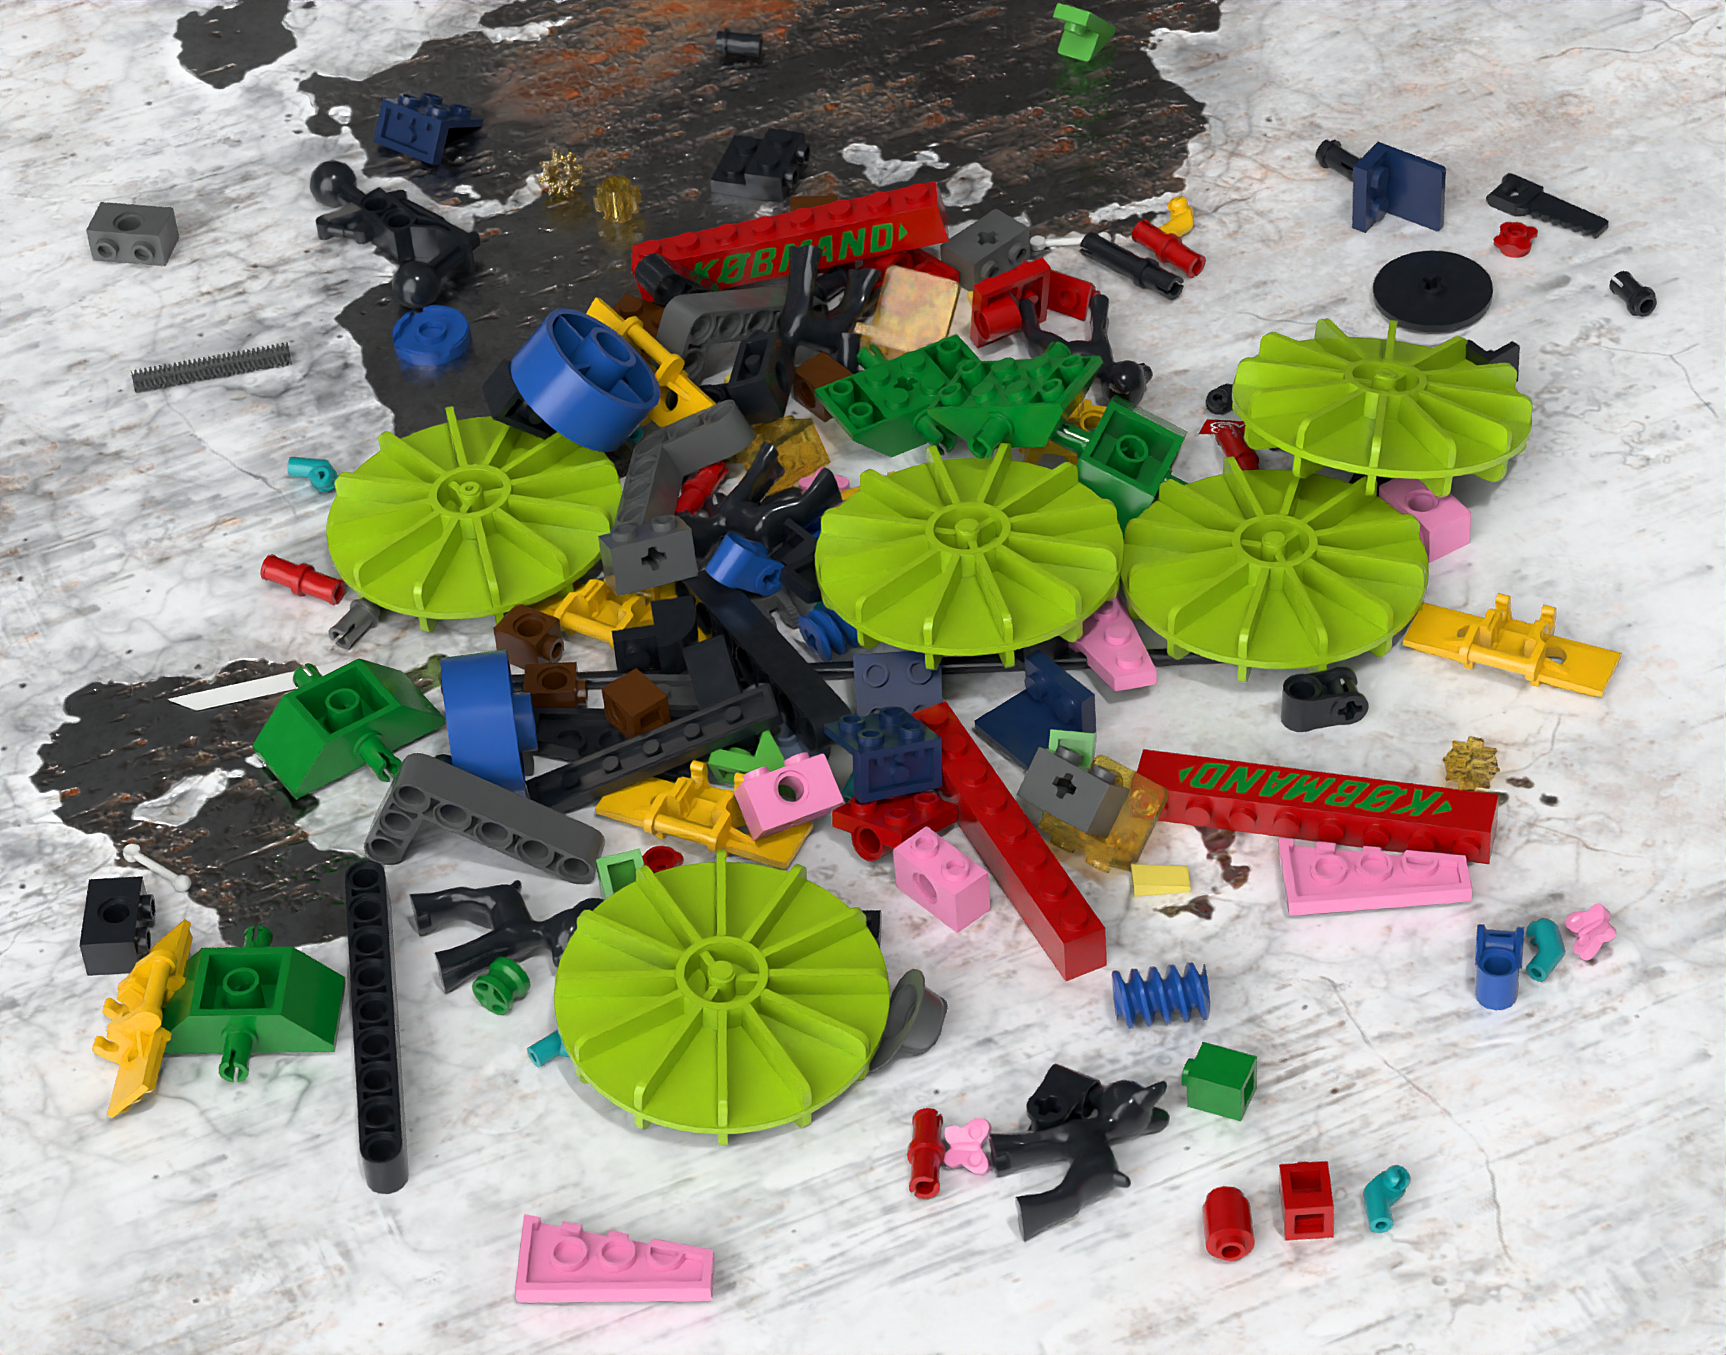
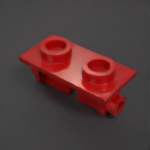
(1069, 294)

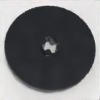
(1432, 291)

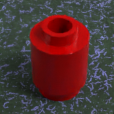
(1227, 1224)

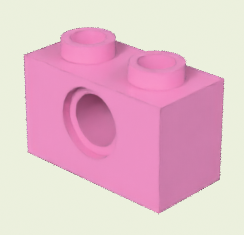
(1442, 520)
(769, 813)
(941, 879)

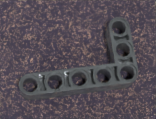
(703, 319)
(675, 451)
(484, 814)

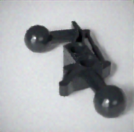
(396, 228)

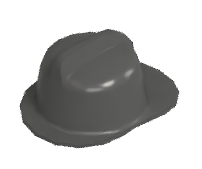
(913, 1020)

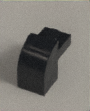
(658, 643)

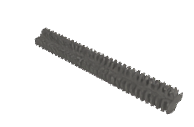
(211, 367)

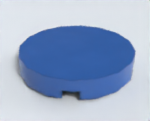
(431, 336)

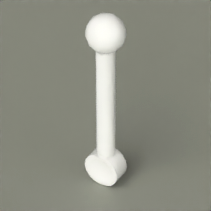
(1039, 243)
(133, 853)

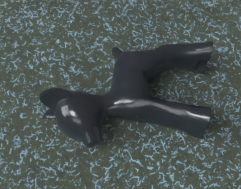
(810, 328)
(1120, 378)
(762, 524)
(498, 909)
(1122, 1111)

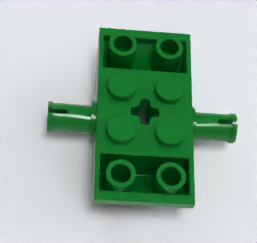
(890, 398)
(1014, 399)
(1124, 456)
(343, 724)
(254, 1003)

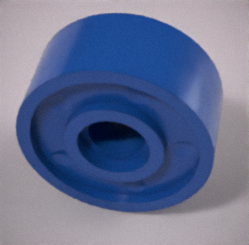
(585, 380)
(486, 719)

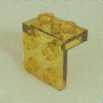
(911, 311)
(798, 449)
(1130, 828)

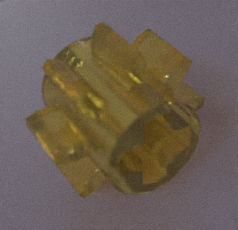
(552, 178)
(617, 199)
(1471, 764)

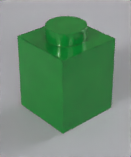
(1220, 1081)

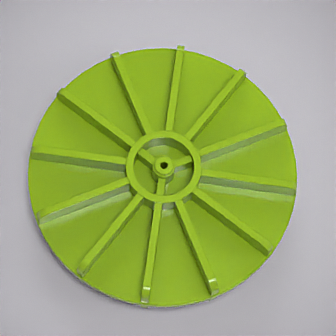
(1381, 407)
(470, 519)
(969, 556)
(1273, 569)
(721, 997)

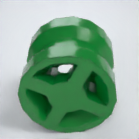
(501, 986)

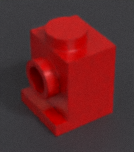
(1306, 1200)

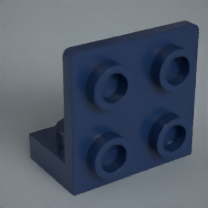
(420, 125)
(1397, 185)
(895, 681)
(1049, 702)
(889, 753)

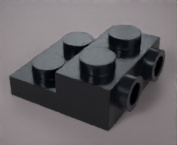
(763, 166)

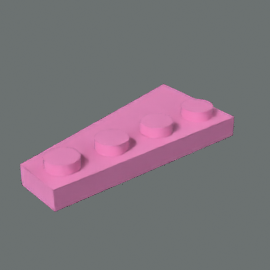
(1115, 648)
(1371, 879)
(594, 1267)

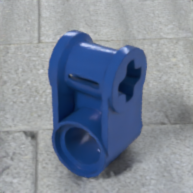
(745, 566)
(1498, 965)

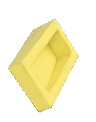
(1159, 879)

